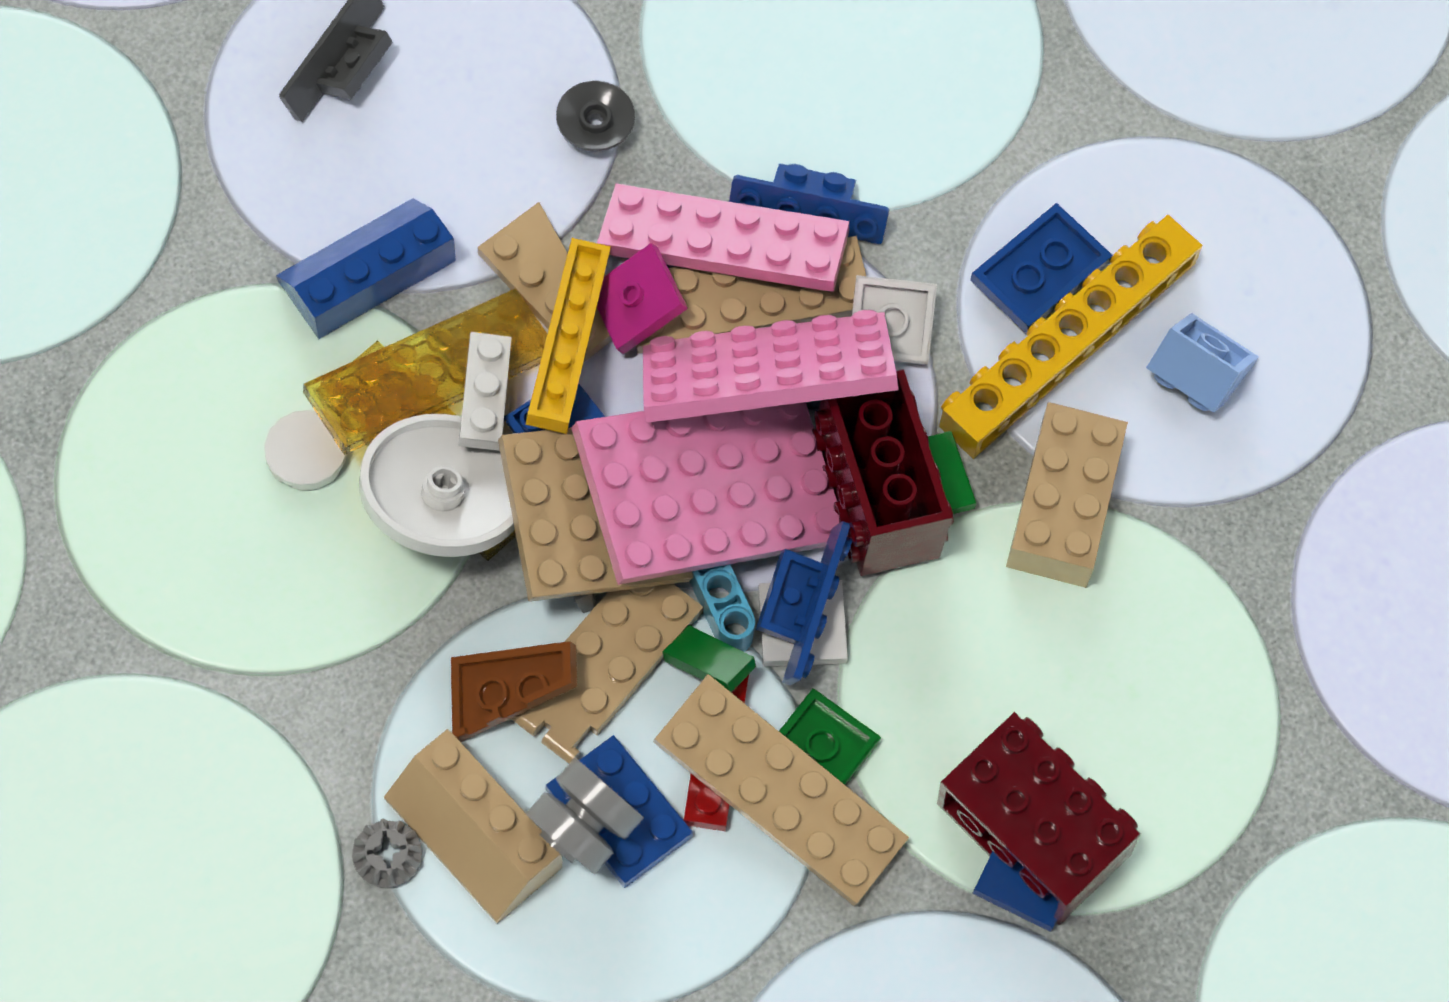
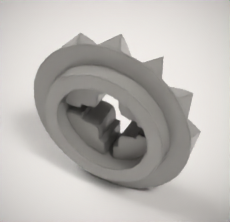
(403, 863)

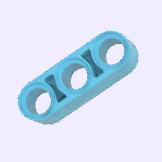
(726, 610)

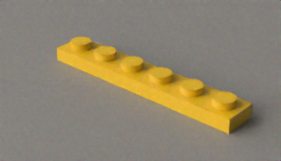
(568, 336)

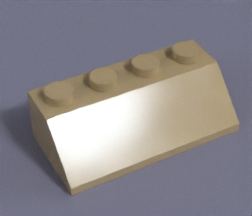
(473, 826)

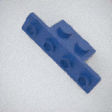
(814, 194)
(799, 597)

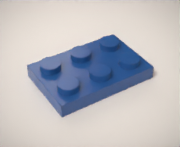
(1040, 267)
(659, 831)

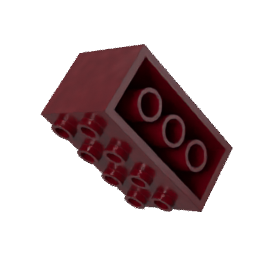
(883, 478)
(1038, 811)

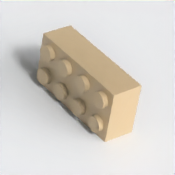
(1067, 495)

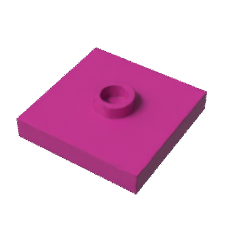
(639, 298)

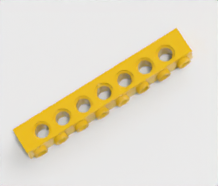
(977, 428)

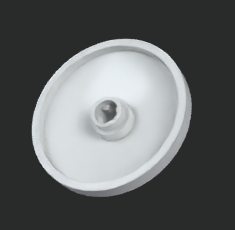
(433, 491)

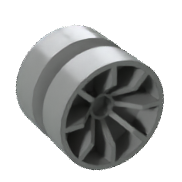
(576, 825)

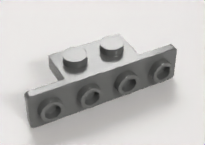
(339, 58)

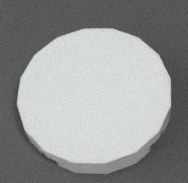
(302, 451)

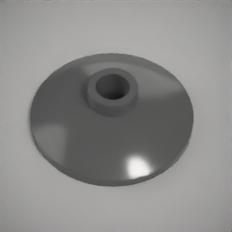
(595, 102)

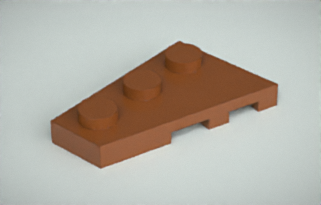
(507, 683)

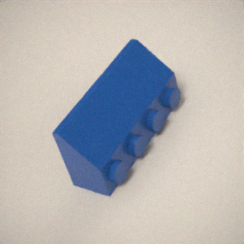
(368, 266)

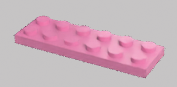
(726, 237)

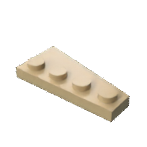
(532, 260)

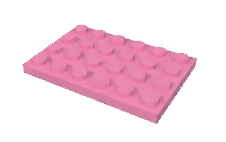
(767, 366)
(705, 488)

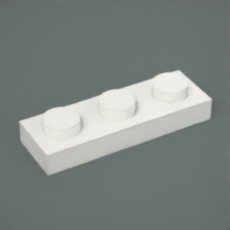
(485, 391)

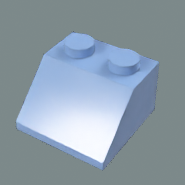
(1201, 363)

